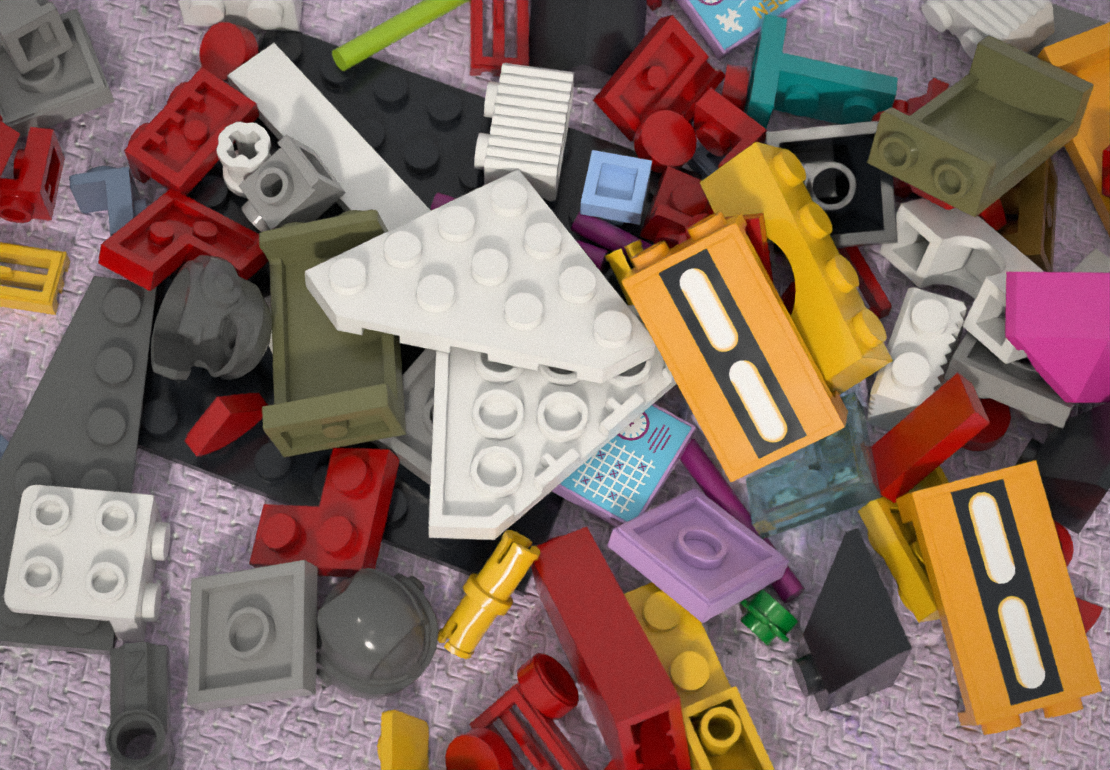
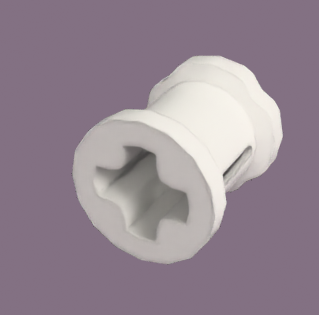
(252, 152)

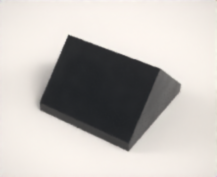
(585, 36)

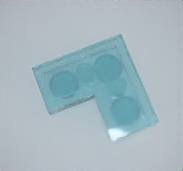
(828, 479)

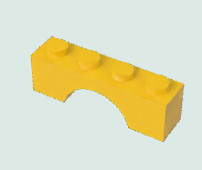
(827, 308)

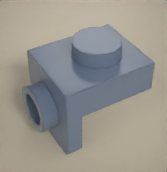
(109, 190)

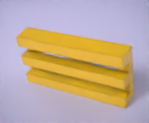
(50, 284)

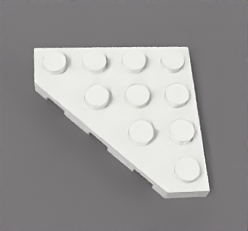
(488, 279)
(519, 432)

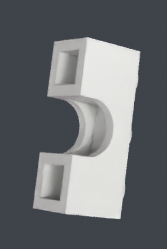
(964, 254)

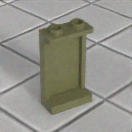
(983, 128)
(327, 381)

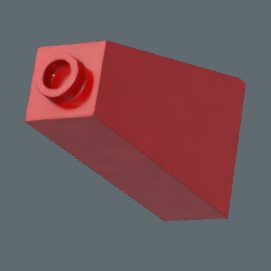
(611, 656)

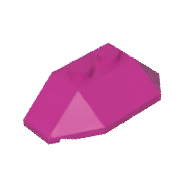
(1063, 330)

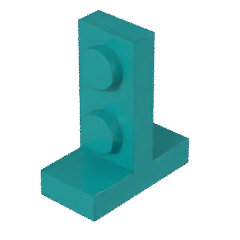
(810, 85)

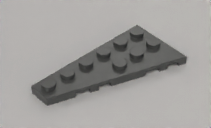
(80, 436)

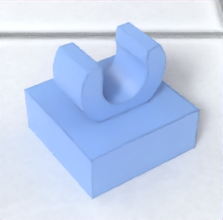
(615, 188)

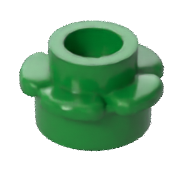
(767, 617)

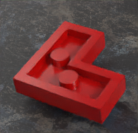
(175, 232)
(346, 526)

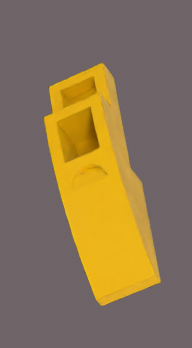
(713, 712)

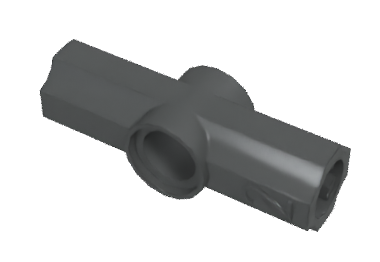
(140, 705)

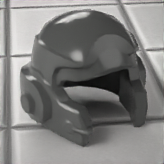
(210, 322)
(375, 634)

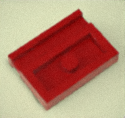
(660, 74)

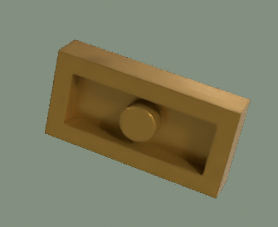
(1036, 205)

